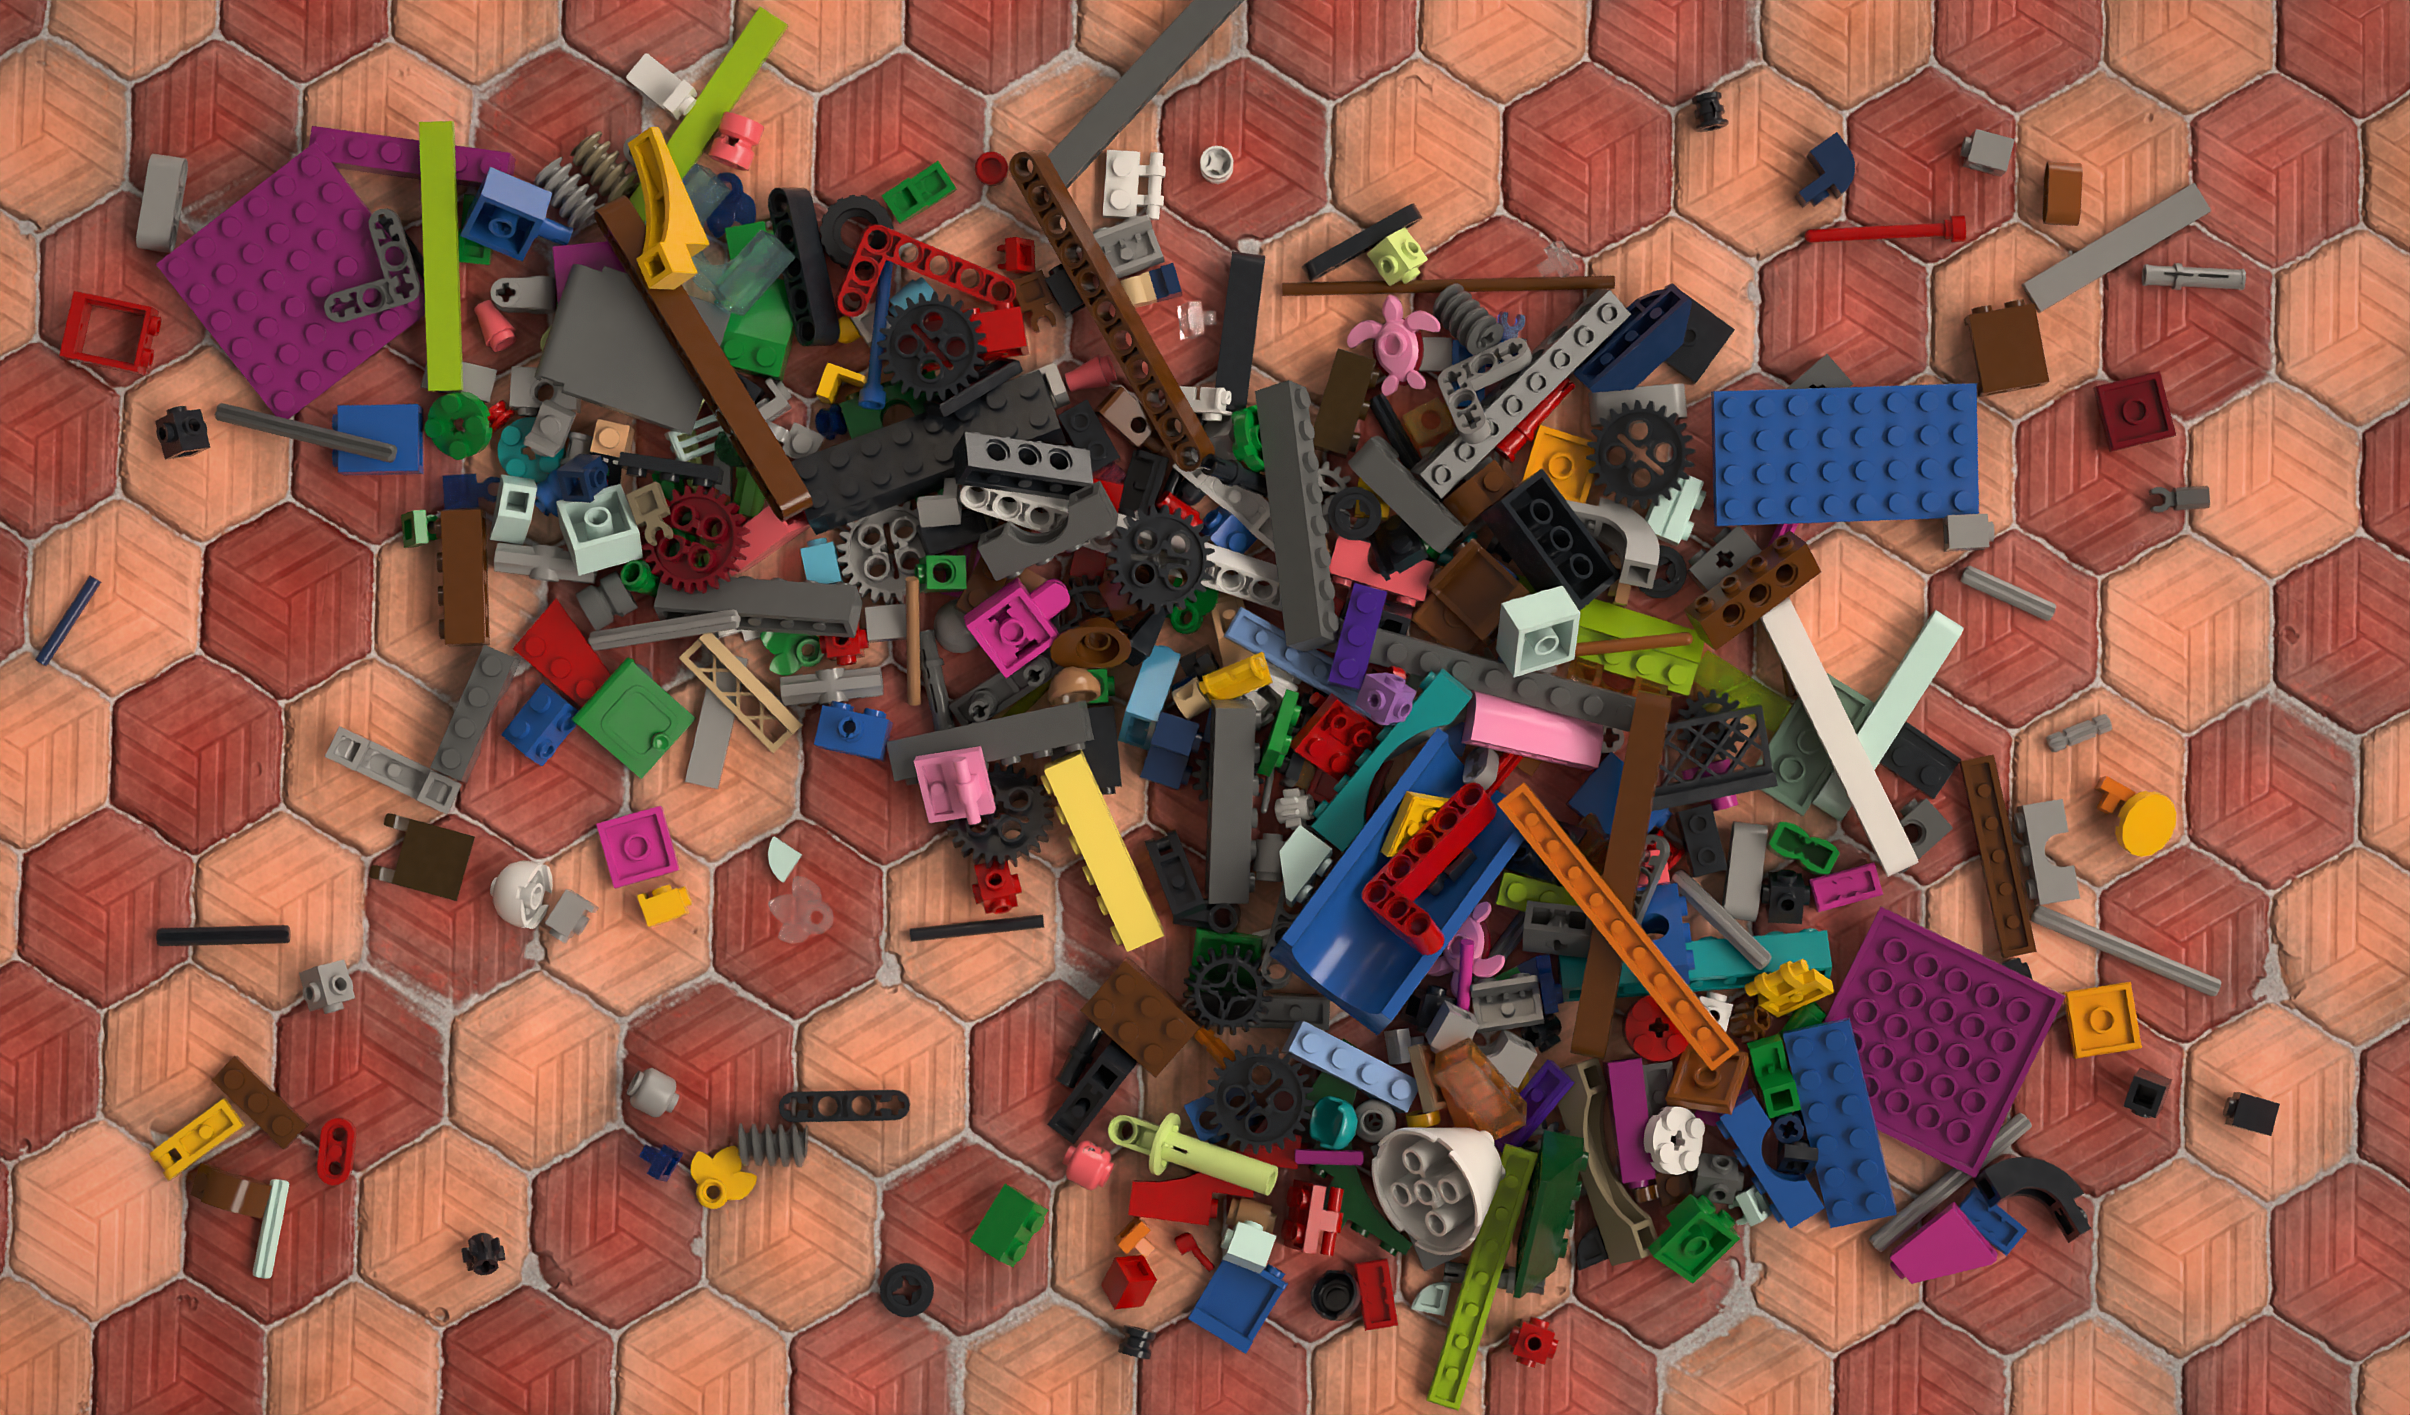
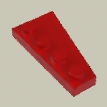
(563, 654)

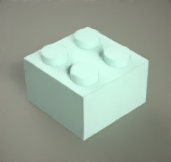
(600, 531)
(1538, 631)

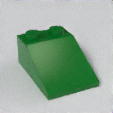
(762, 337)

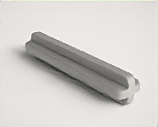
(2008, 593)

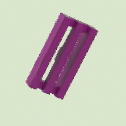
(1328, 1157)

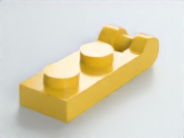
(197, 1138)

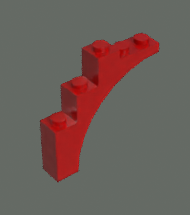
(1190, 1197)

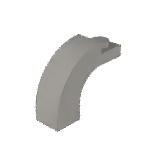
(1627, 535)

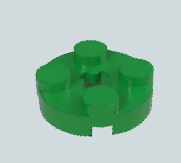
(442, 427)
(1248, 438)

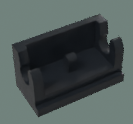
(1142, 482)

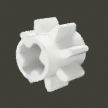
(1294, 808)

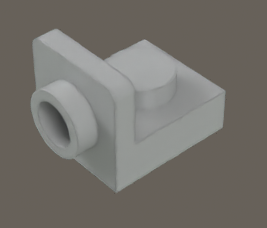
(779, 405)
(550, 429)

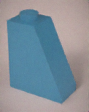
(1149, 697)

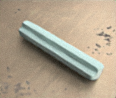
(270, 1229)

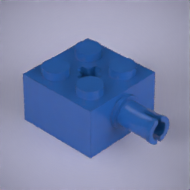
(511, 215)
(853, 732)

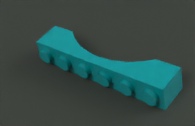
(1435, 706)

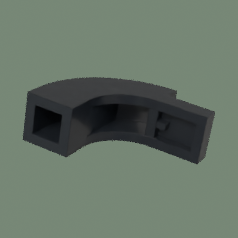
(2038, 1181)

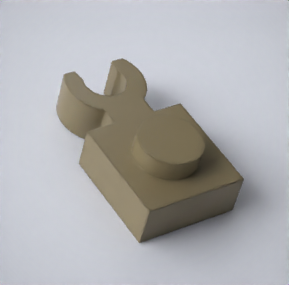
(648, 509)

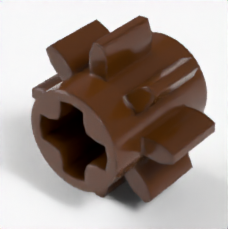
(1749, 1021)

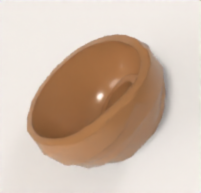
(1073, 685)

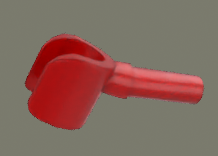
(1186, 1243)

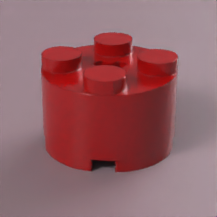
(1644, 1042)

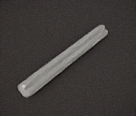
(664, 629)

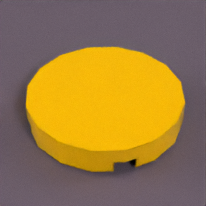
(2146, 823)

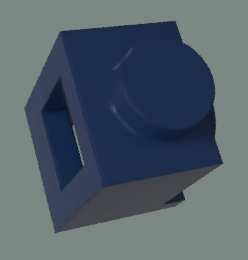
(591, 474)

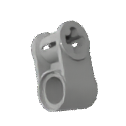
(531, 294)

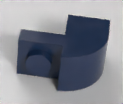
(1836, 170)

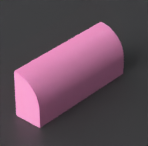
(1532, 732)

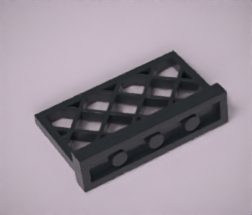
(1716, 784)

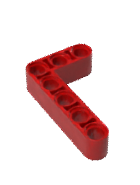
(919, 264)
(1419, 863)

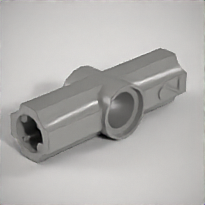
(539, 563)
(831, 685)

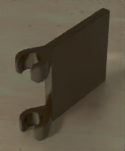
(429, 859)

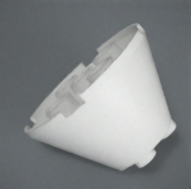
(1437, 1184)

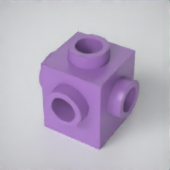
(1385, 698)

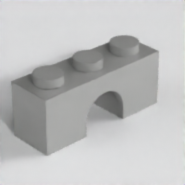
(2037, 825)
(1507, 1053)

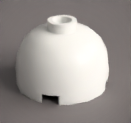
(520, 893)

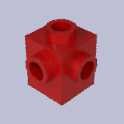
(846, 653)
(996, 888)
(1519, 1340)

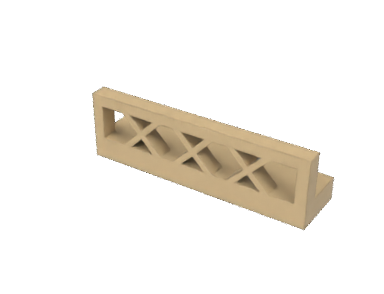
(750, 682)

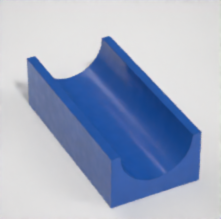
(1342, 944)

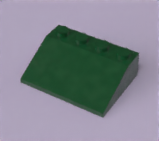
(1549, 1209)

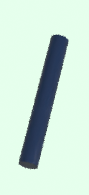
(68, 620)

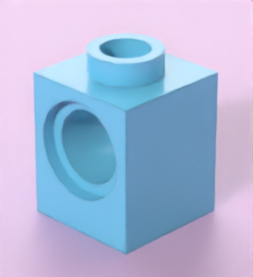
(821, 562)

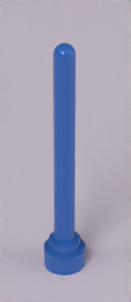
(872, 394)

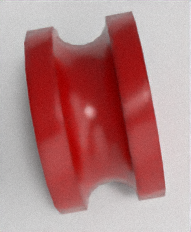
(499, 415)

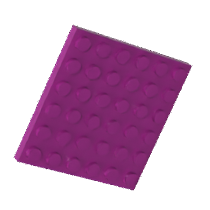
(269, 267)
(1941, 1037)

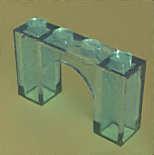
(752, 271)

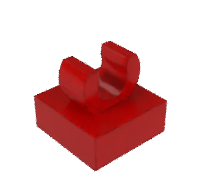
(1019, 255)

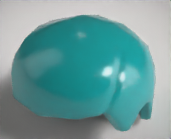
(1333, 1123)

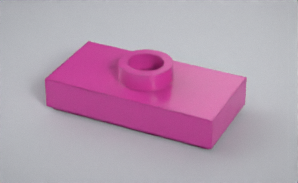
(1845, 887)

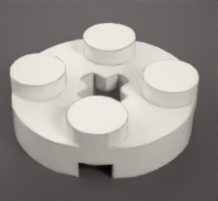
(1689, 1139)

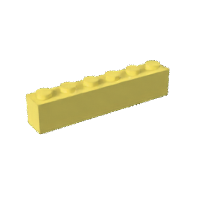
(1103, 850)

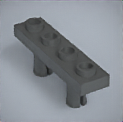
(1000, 692)

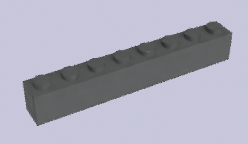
(1297, 516)

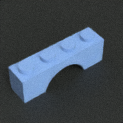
(1351, 1065)

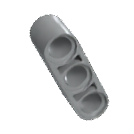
(162, 203)
(1669, 395)
(1744, 870)

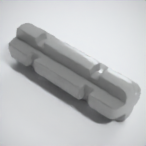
(2079, 733)

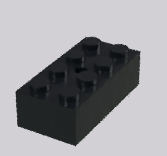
(1550, 540)

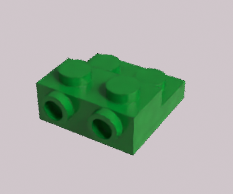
(1695, 1238)

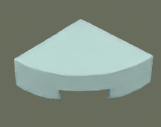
(782, 858)
(1432, 1298)

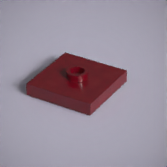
(2134, 411)

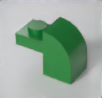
(1772, 1077)

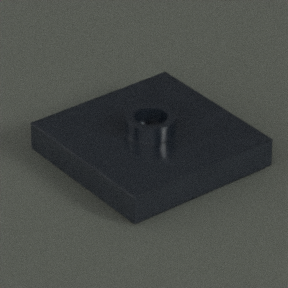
(1701, 344)

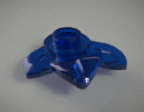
(735, 207)

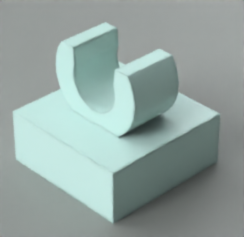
(1753, 1206)

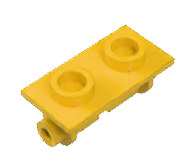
(1237, 679)

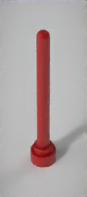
(1951, 229)

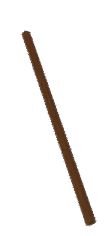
(1439, 285)

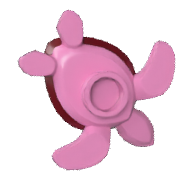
(1396, 344)
(1476, 930)

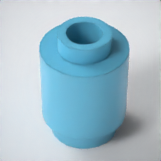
(912, 291)

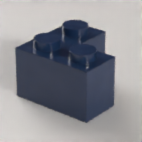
(1170, 751)

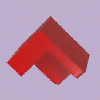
(1128, 1282)

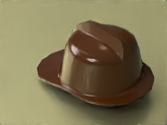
(1091, 645)

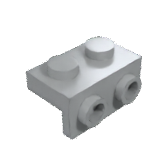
(1130, 245)

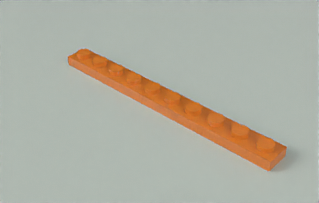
(1618, 926)

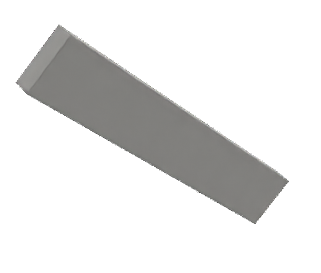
(2116, 247)

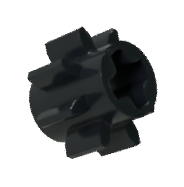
(1543, 1035)
(483, 1254)

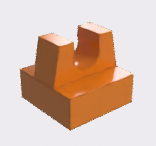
(2112, 794)
(1134, 1236)

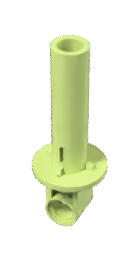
(1165, 1143)

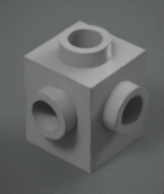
(327, 986)

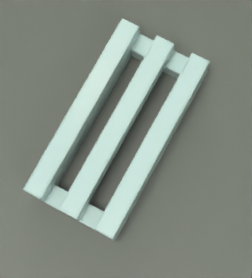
(677, 446)

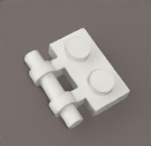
(1122, 183)

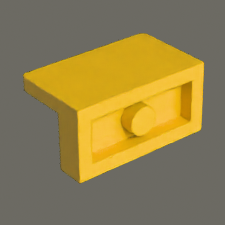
(832, 382)

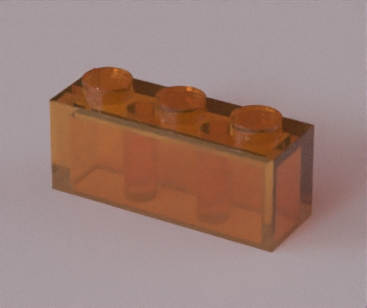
(1480, 1089)

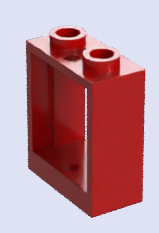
(78, 323)

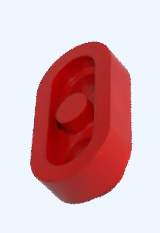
(334, 1150)

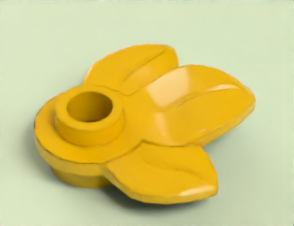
(724, 1173)

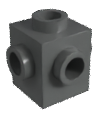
(1717, 1178)

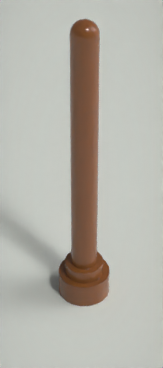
(1633, 644)

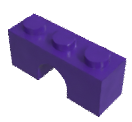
(1357, 637)

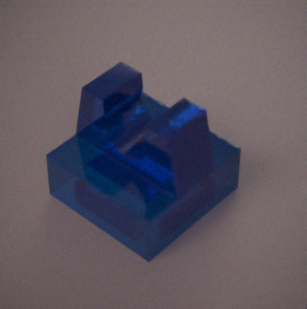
(662, 1160)

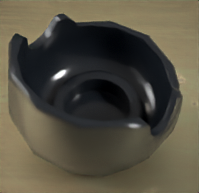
(1335, 1295)

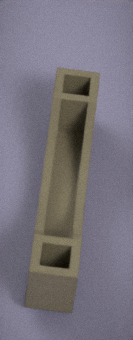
(1622, 1224)

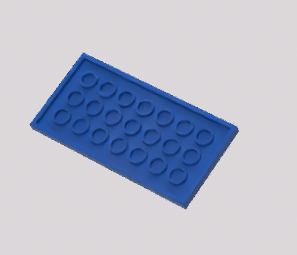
(1844, 454)

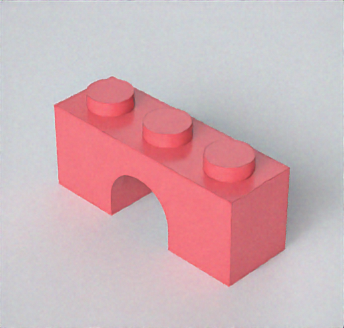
(1351, 565)

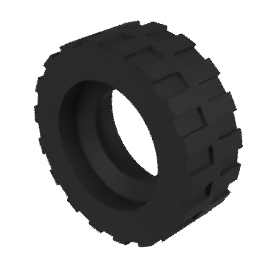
(842, 211)

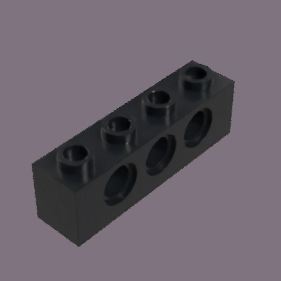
(1021, 465)

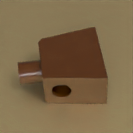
(1119, 410)

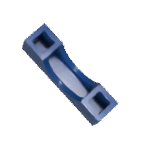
(1791, 1193)

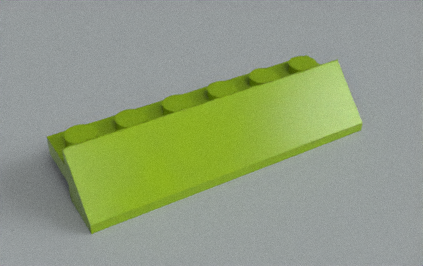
(1666, 666)

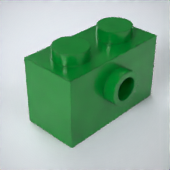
(1009, 1225)

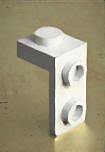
(662, 86)

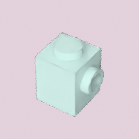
(1248, 1245)

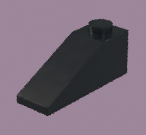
(1092, 1092)

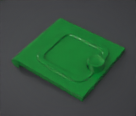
(629, 713)

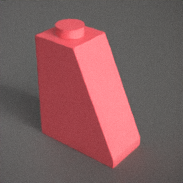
(767, 536)

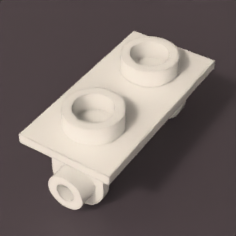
(1211, 403)

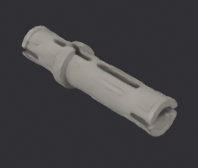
(2180, 276)

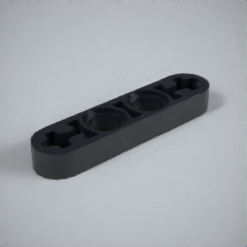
(1361, 242)
(844, 1110)

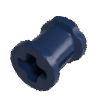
(1793, 1132)

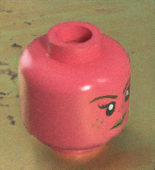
(1088, 1165)

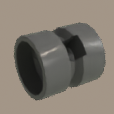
(606, 601)

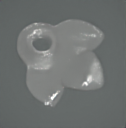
(796, 911)

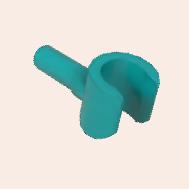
(1447, 554)

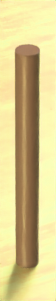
(913, 641)

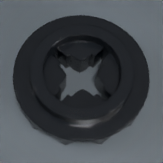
(1363, 526)
(1676, 574)
(898, 1303)

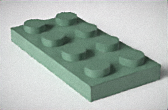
(1799, 755)

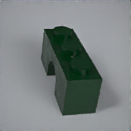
(863, 420)

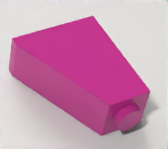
(1942, 1248)

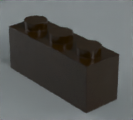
(1344, 403)

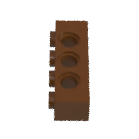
(1752, 590)

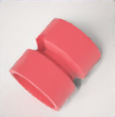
(737, 129)

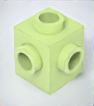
(1398, 257)

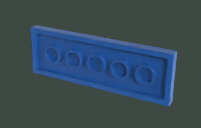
(1840, 1122)

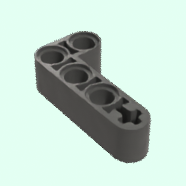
(1379, 468)

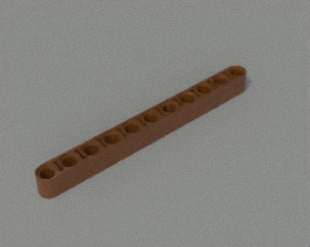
(1098, 302)
(707, 367)
(1622, 868)

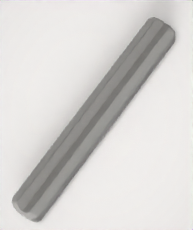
(1721, 920)

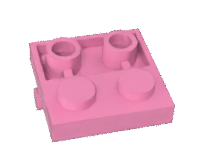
(955, 785)

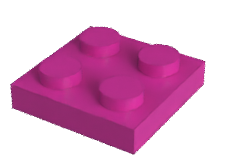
(638, 847)

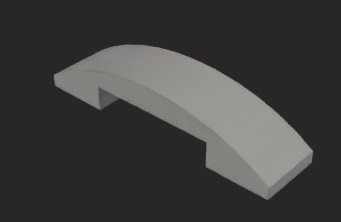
(393, 770)

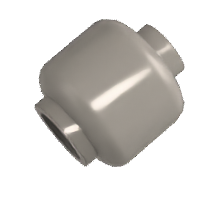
(653, 1092)
(1366, 1129)

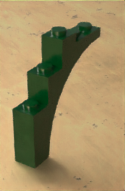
(1355, 1202)

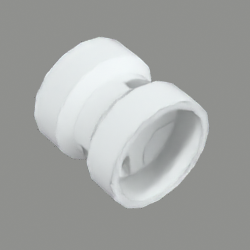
(1218, 159)

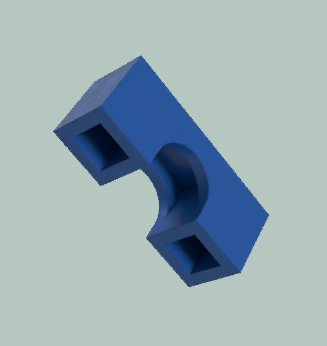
(1665, 918)

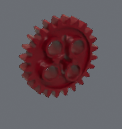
(684, 567)

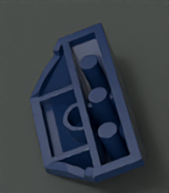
(1639, 343)

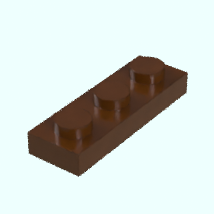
(260, 1102)

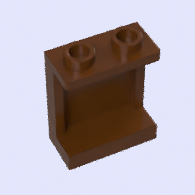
(2007, 348)
(1475, 587)

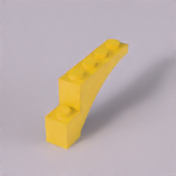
(671, 220)

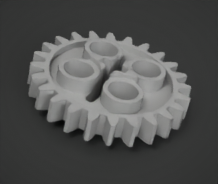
(862, 557)

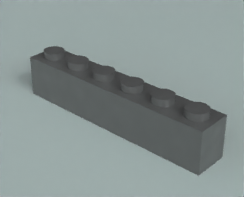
(771, 605)
(999, 738)
(1231, 801)

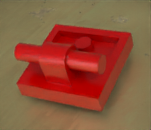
(1334, 735)
(1308, 1217)

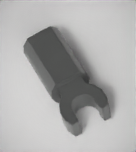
(2182, 498)

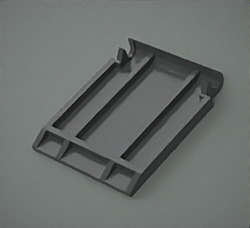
(615, 353)

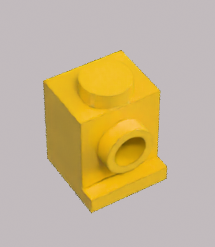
(665, 904)

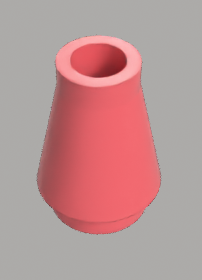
(495, 327)
(1092, 374)

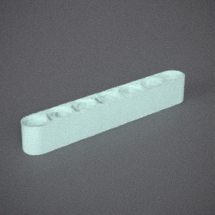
(1895, 703)

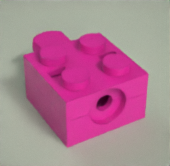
(1016, 623)

